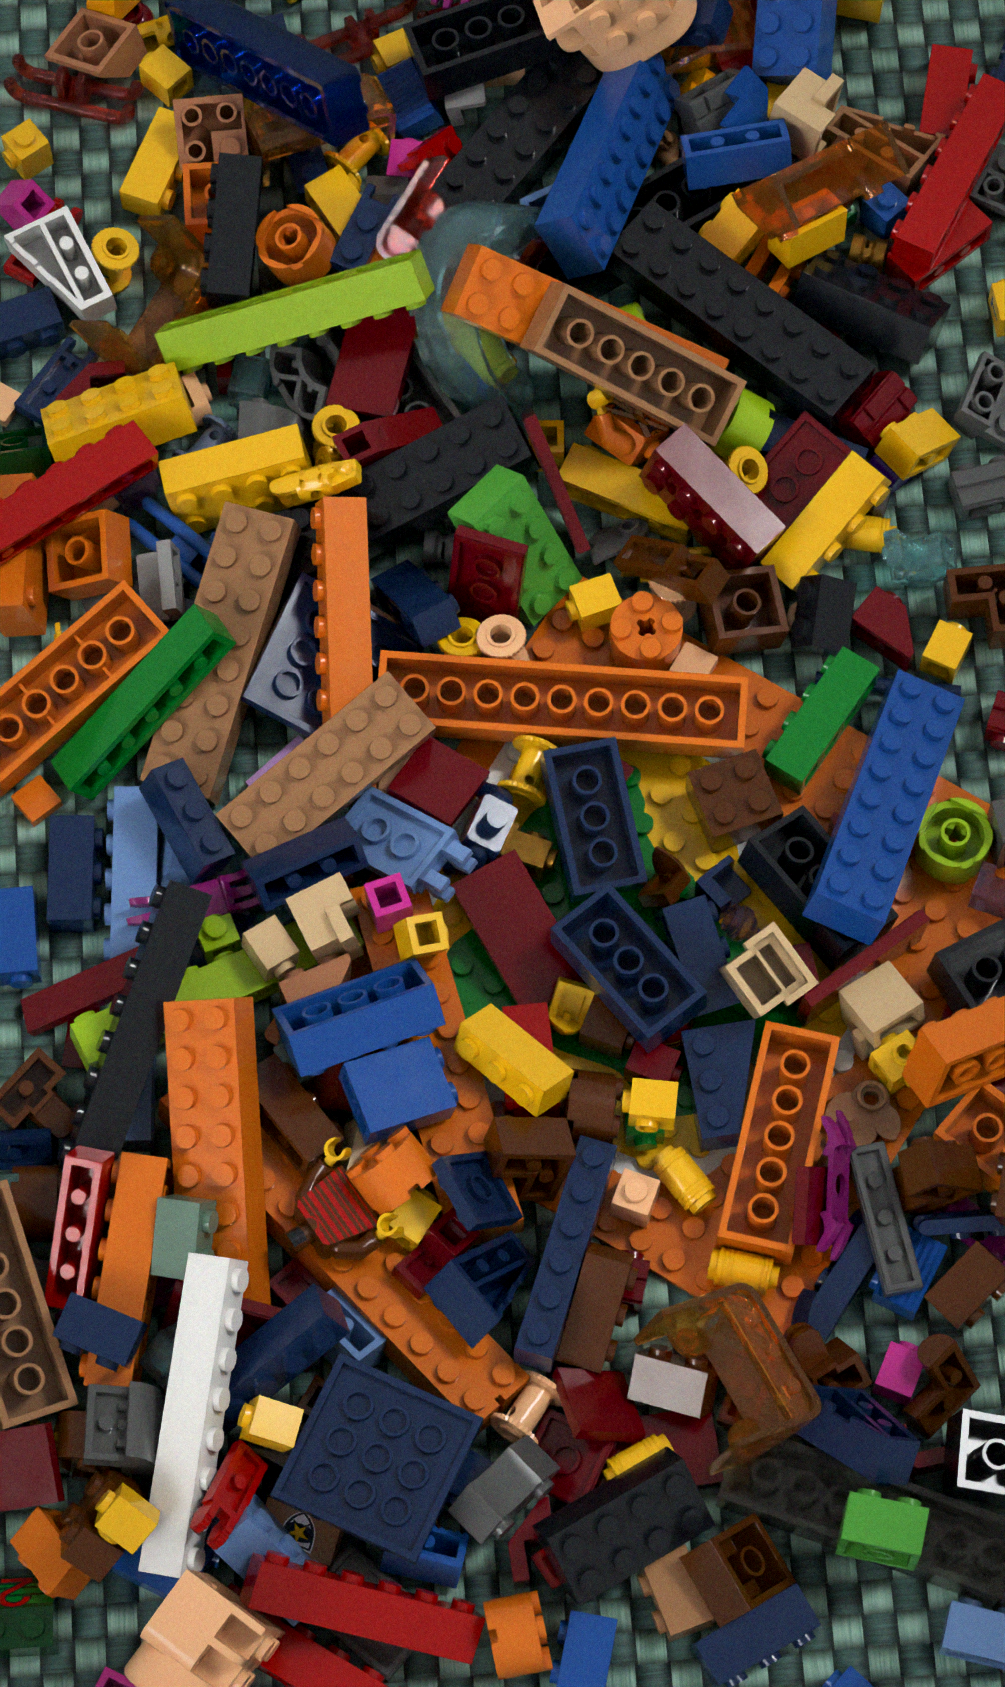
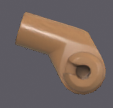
(668, 148)

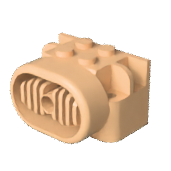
(615, 31)
(202, 1638)

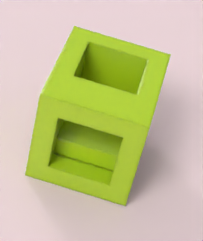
(217, 933)

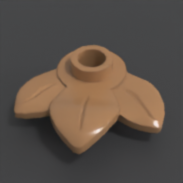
(865, 1119)

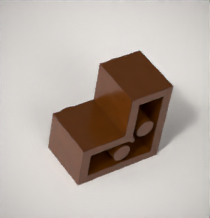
(978, 593)
(532, 1153)
(935, 1175)
(79, 1537)

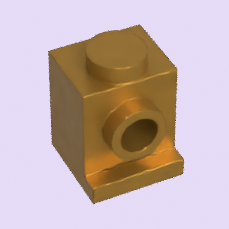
(532, 849)

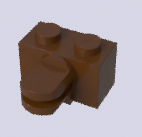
(32, 1096)
(826, 1363)

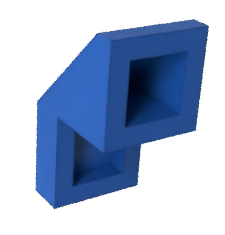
(750, 100)

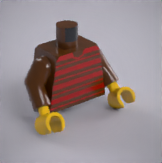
(335, 1214)

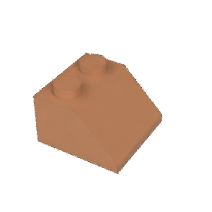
(98, 45)

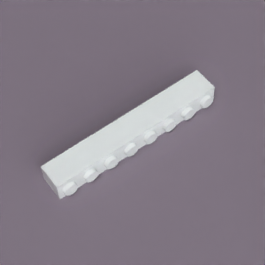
(194, 1410)

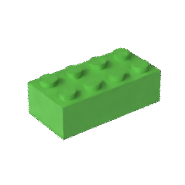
(509, 509)

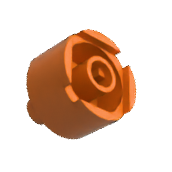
(295, 244)
(656, 621)
(391, 1171)
(517, 1635)

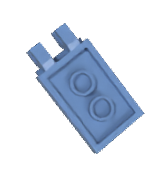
(409, 843)

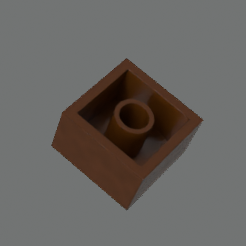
(746, 613)
(733, 800)
(737, 1570)

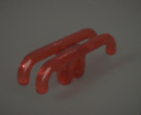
(362, 33)
(73, 93)

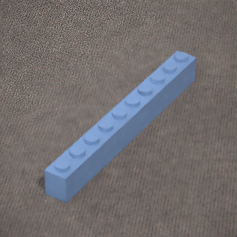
(133, 874)

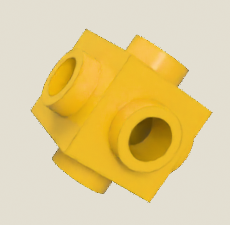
(890, 1059)

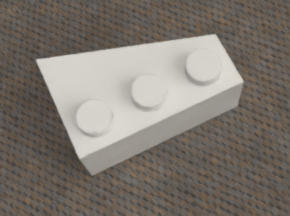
(63, 261)

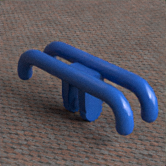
(191, 544)

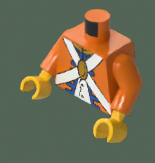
(623, 429)

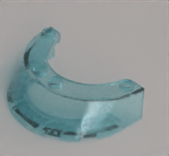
(466, 359)

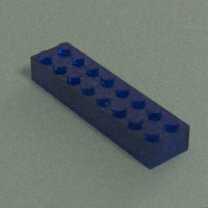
(270, 67)

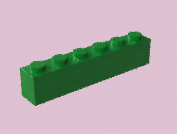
(143, 702)

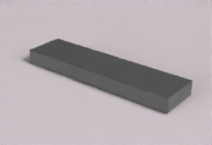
(884, 1220)

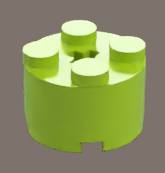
(747, 425)
(950, 860)

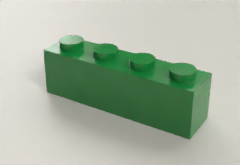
(820, 720)

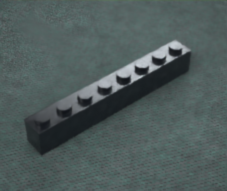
(137, 1019)

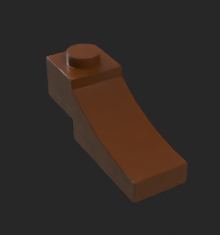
(673, 566)

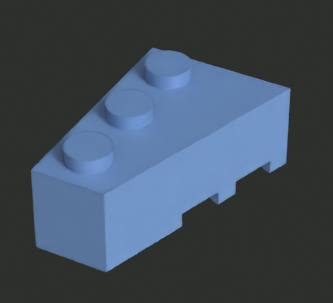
(258, 1532)

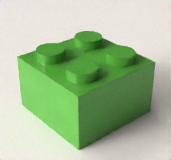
(882, 1529)

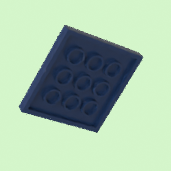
(285, 672)
(377, 1458)

